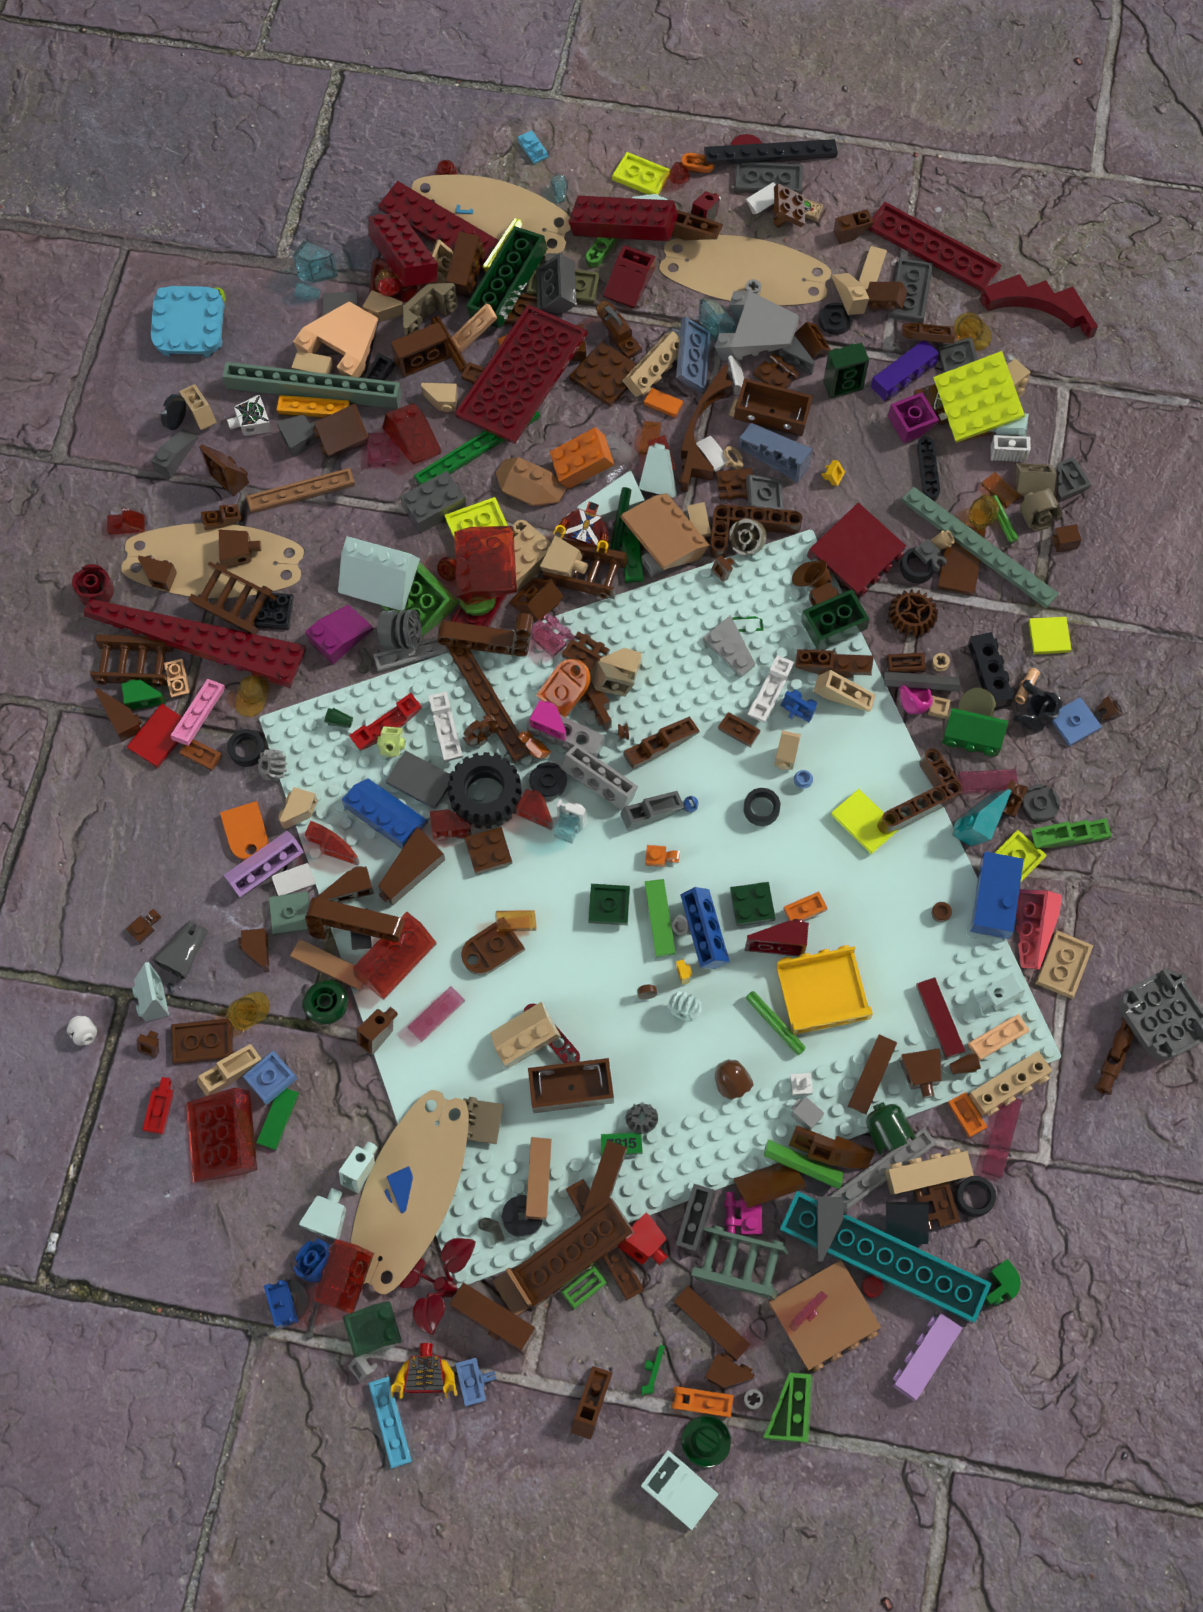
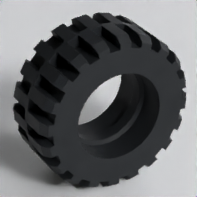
(484, 767)

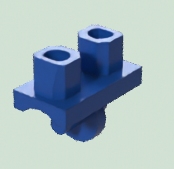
(798, 707)

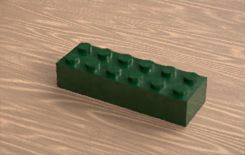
(509, 274)

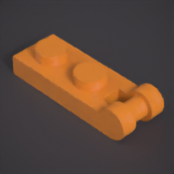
(703, 1402)

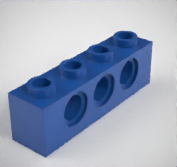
(704, 928)

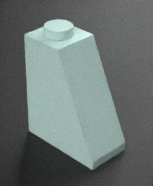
(658, 472)

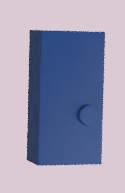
(997, 895)

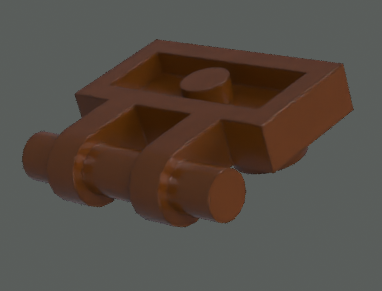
(770, 375)
(731, 480)
(580, 652)
(942, 1202)

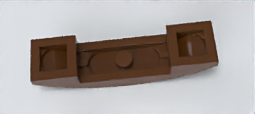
(872, 1074)

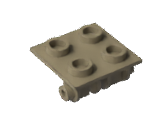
(483, 1120)

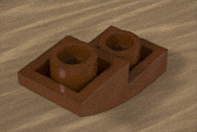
(220, 518)

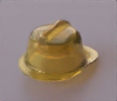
(971, 325)
(251, 696)
(248, 1010)

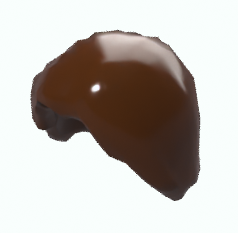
(732, 1079)

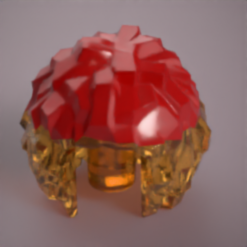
(387, 283)

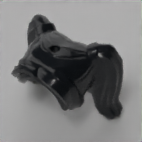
(1041, 708)

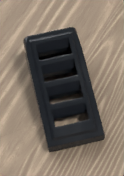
(390, 364)

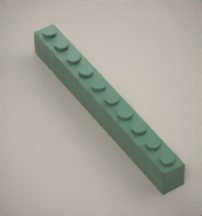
(312, 384)

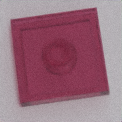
(809, 1311)

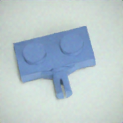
(472, 1381)

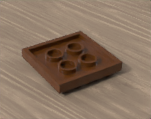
(603, 373)

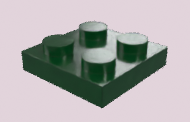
(752, 903)
(609, 904)

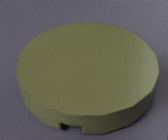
(978, 701)

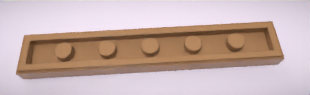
(300, 490)

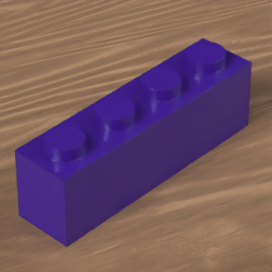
(904, 370)

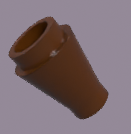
(966, 1064)

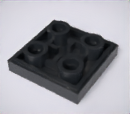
(275, 613)
(908, 1221)

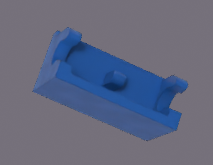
(281, 1304)

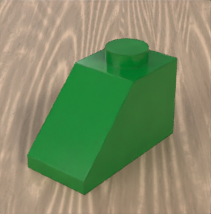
(140, 695)

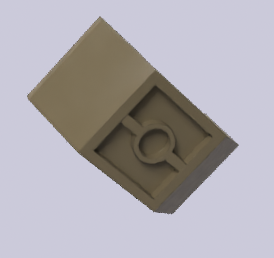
(431, 297)

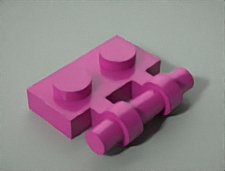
(750, 1217)

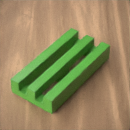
(570, 1298)

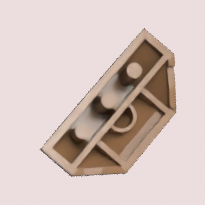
(529, 482)

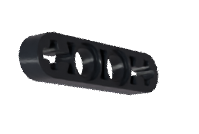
(928, 468)

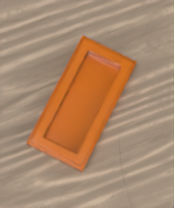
(663, 402)

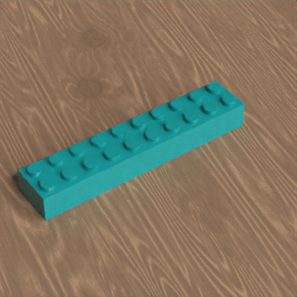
(891, 1261)

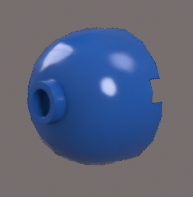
(311, 1260)

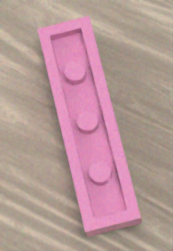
(197, 712)

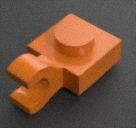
(658, 856)

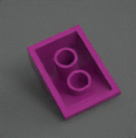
(338, 633)

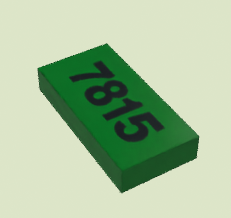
(630, 1140)

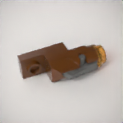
(618, 330)

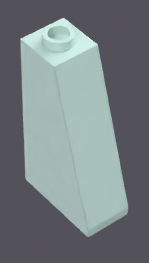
(609, 497)

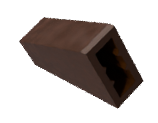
(410, 867)

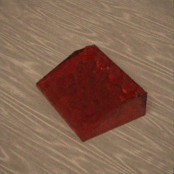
(485, 563)
(221, 1135)

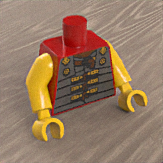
(424, 1374)

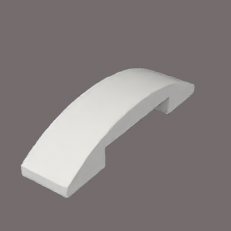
(771, 689)
(445, 726)

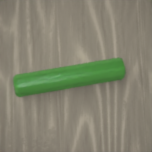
(1005, 523)

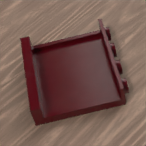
(858, 549)

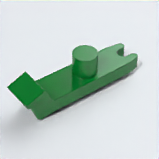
(653, 1367)

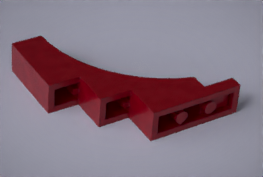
(1064, 305)

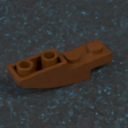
(843, 664)
(598, 703)
(831, 1151)

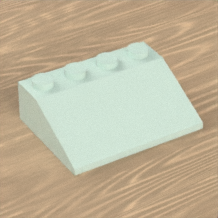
(376, 573)

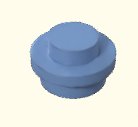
(803, 779)

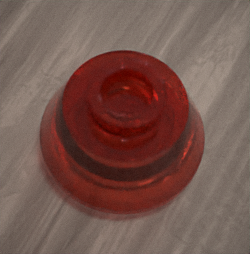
(446, 167)
(679, 173)
(447, 568)

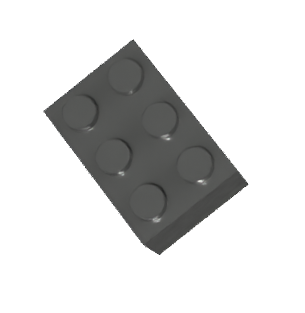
(432, 501)

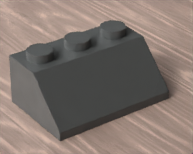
(556, 285)

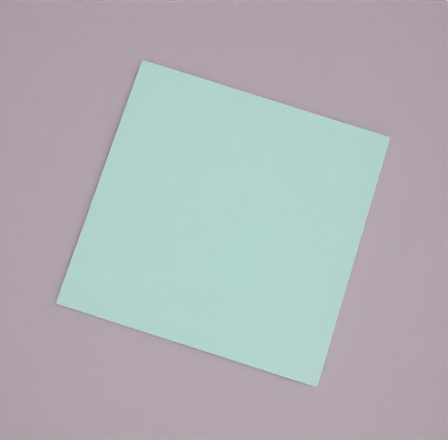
(593, 971)

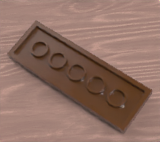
(573, 1252)

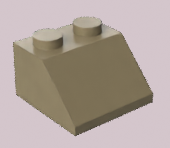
(1034, 478)

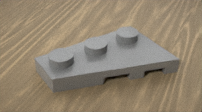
(730, 646)

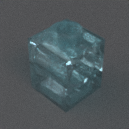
(566, 828)

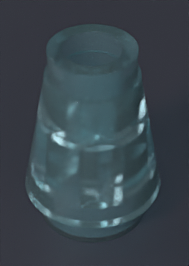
(559, 186)
(305, 291)

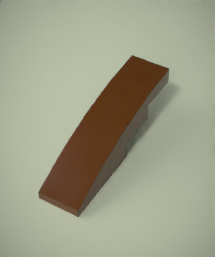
(661, 742)

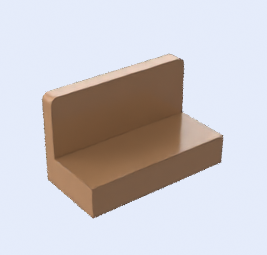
(512, 1293)

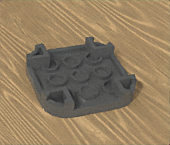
(1163, 1015)

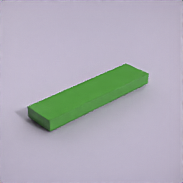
(659, 918)
(803, 1164)

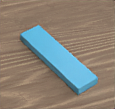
(390, 1423)

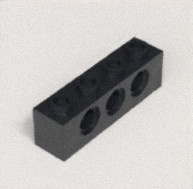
(988, 644)

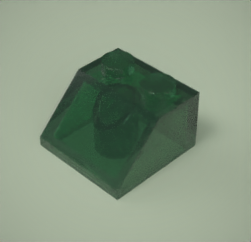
(372, 1329)

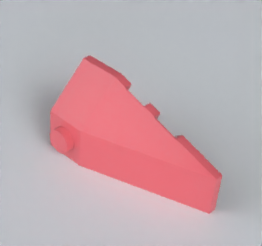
(1036, 921)

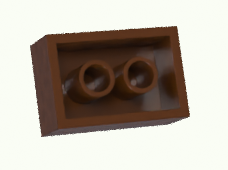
(466, 263)
(420, 349)

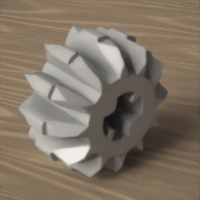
(272, 765)

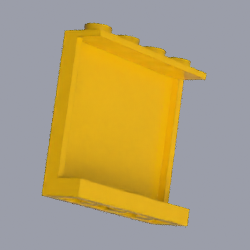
(823, 990)

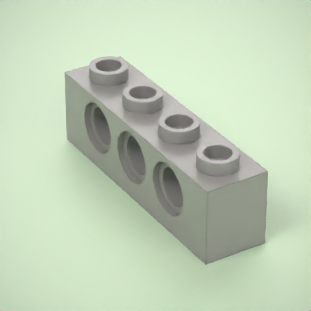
(576, 732)
(599, 777)

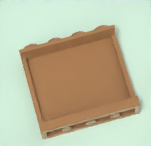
(840, 1319)

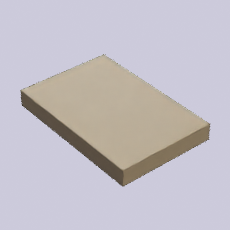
(1064, 964)

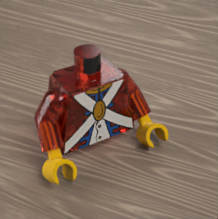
(585, 527)

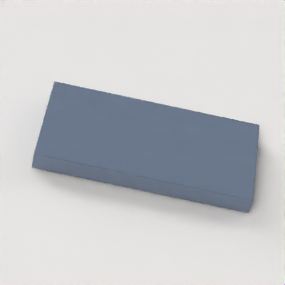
(693, 355)

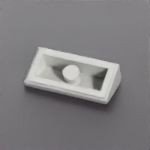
(761, 199)
(736, 374)
(293, 880)

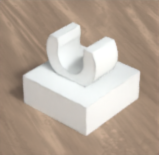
(801, 1084)

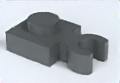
(929, 553)

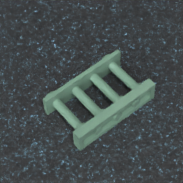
(745, 1282)

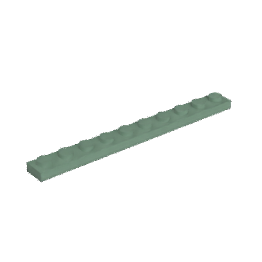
(980, 547)

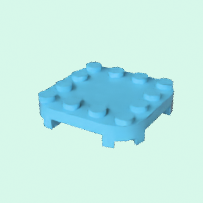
(187, 320)

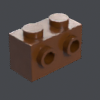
(886, 295)

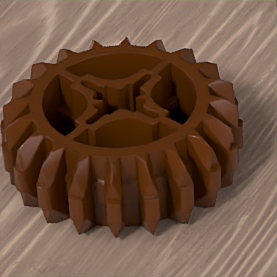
(916, 607)

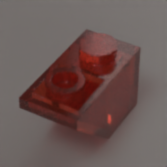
(447, 825)

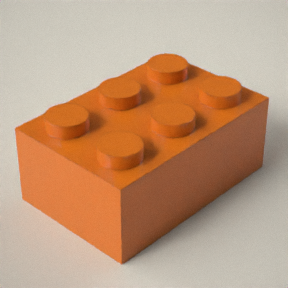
(581, 458)

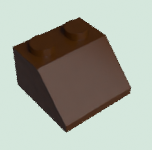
(537, 598)

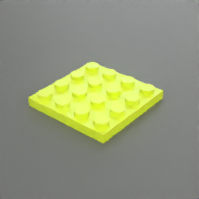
(979, 397)

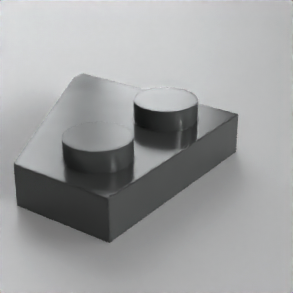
(1070, 479)

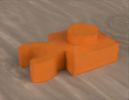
(535, 746)

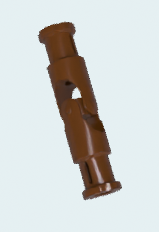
(1110, 1072)

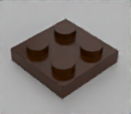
(488, 850)

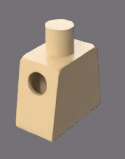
(563, 559)

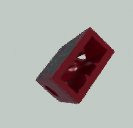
(706, 206)

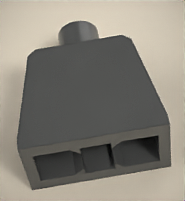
(297, 434)

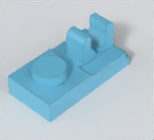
(532, 147)

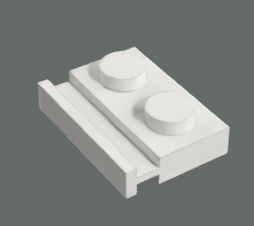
(575, 810)

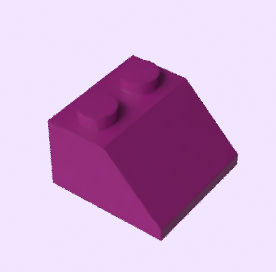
(912, 417)

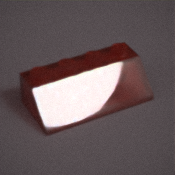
(392, 961)

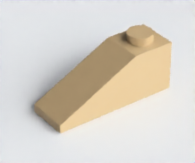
(851, 293)
(198, 407)
(843, 691)

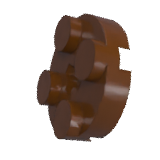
(479, 731)

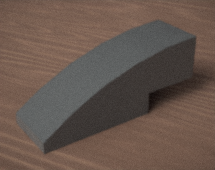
(651, 809)

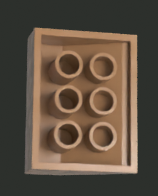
(665, 532)

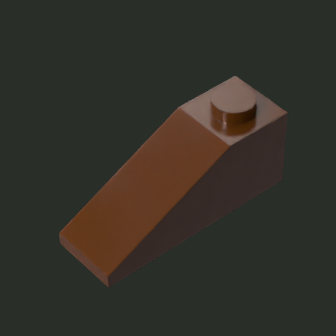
(695, 227)
(120, 716)
(349, 886)
(591, 1402)

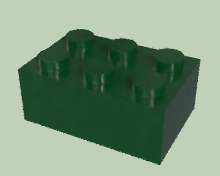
(846, 370)
(835, 619)

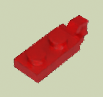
(159, 1108)

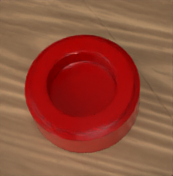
(872, 1287)

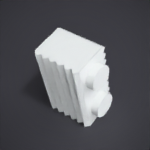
(1010, 448)

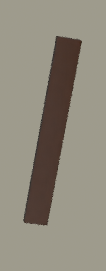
(489, 702)

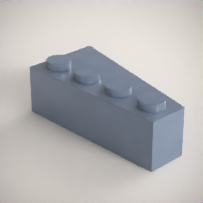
(776, 451)

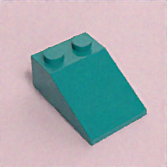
(981, 821)

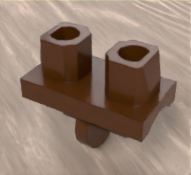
(1015, 798)

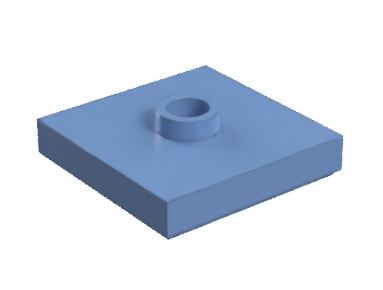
(1076, 722)
(269, 1077)

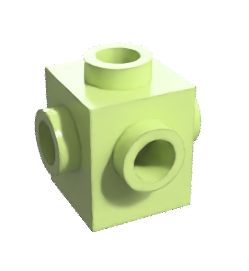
(391, 741)

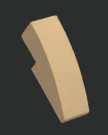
(228, 1070)

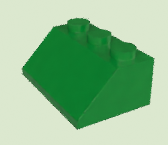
(974, 732)

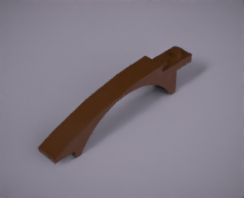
(693, 461)

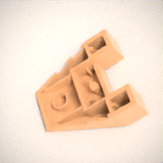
(345, 331)

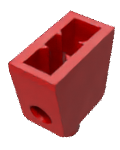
(645, 1241)

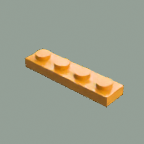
(309, 406)

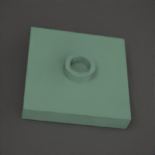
(289, 913)

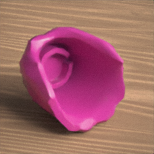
(915, 700)

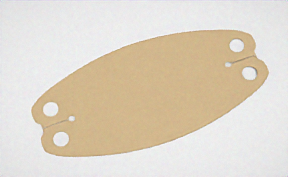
(496, 205)
(731, 261)
(193, 547)
(436, 1164)

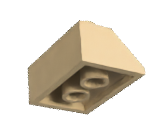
(524, 1035)

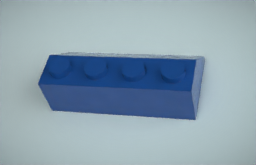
(383, 812)

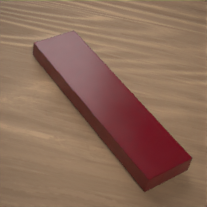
(940, 1018)

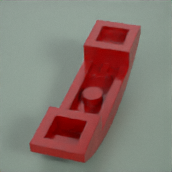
(397, 717)

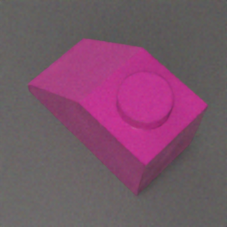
(548, 720)

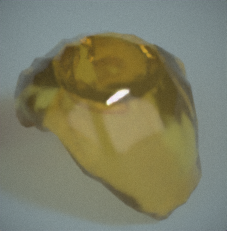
(983, 511)

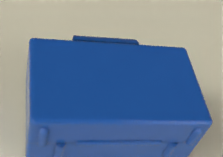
(401, 1185)

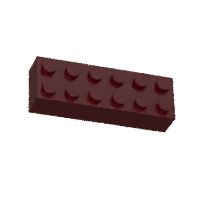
(623, 218)
(402, 249)

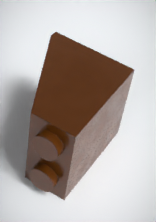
(341, 432)

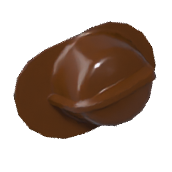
(812, 574)

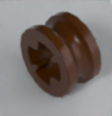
(623, 732)

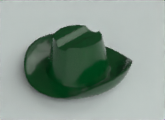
(325, 1002)
(706, 1441)

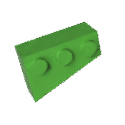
(792, 1414)

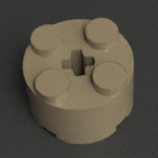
(1040, 509)

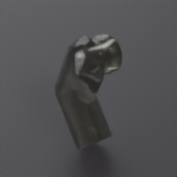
(492, 1226)

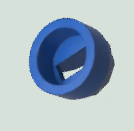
(688, 807)

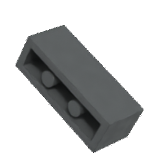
(696, 1217)

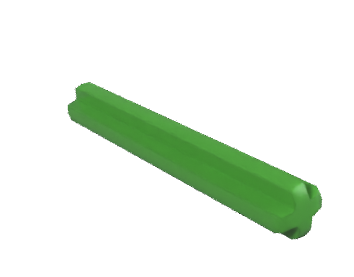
(775, 1022)

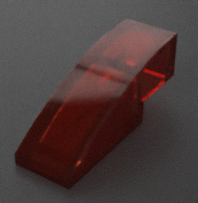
(330, 843)

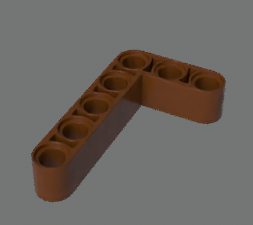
(766, 515)
(487, 638)
(926, 799)
(327, 913)

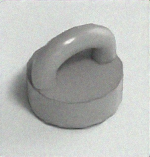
(680, 925)

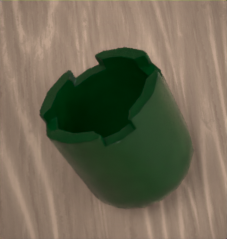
(888, 1127)

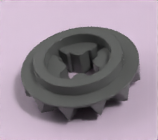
(635, 1124)

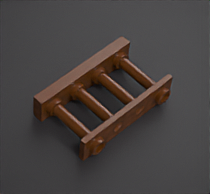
(612, 557)
(232, 615)
(125, 644)

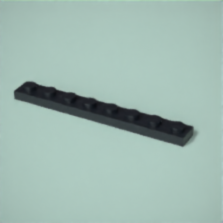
(770, 152)

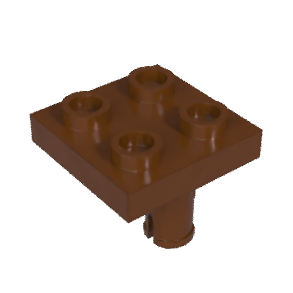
(788, 206)

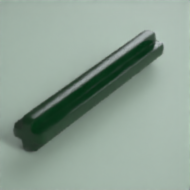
(619, 523)

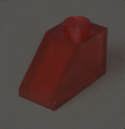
(534, 808)

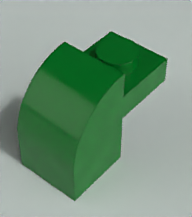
(1007, 1281)

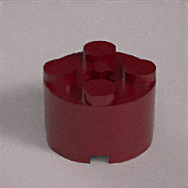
(92, 583)

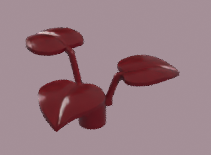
(430, 1310)

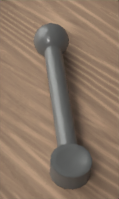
(309, 1335)

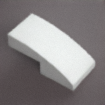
(712, 452)

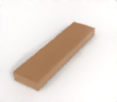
(326, 963)
(538, 1178)

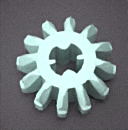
(684, 1006)

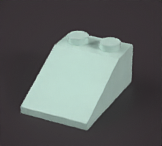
(150, 994)

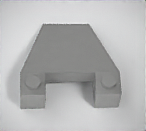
(760, 327)

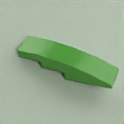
(1071, 833)

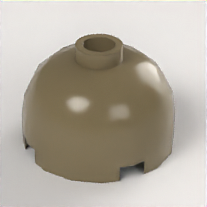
(747, 536)

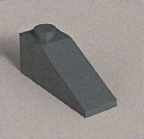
(796, 355)
(173, 453)
(829, 1218)

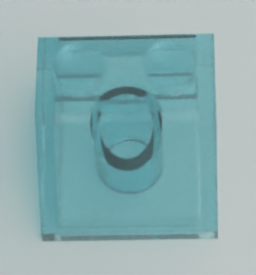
(314, 263)
(715, 318)

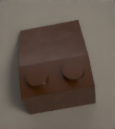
(224, 470)

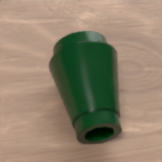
(337, 718)

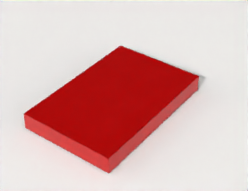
(154, 739)

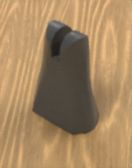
(181, 950)

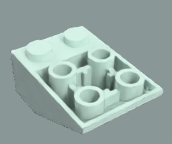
(679, 1490)

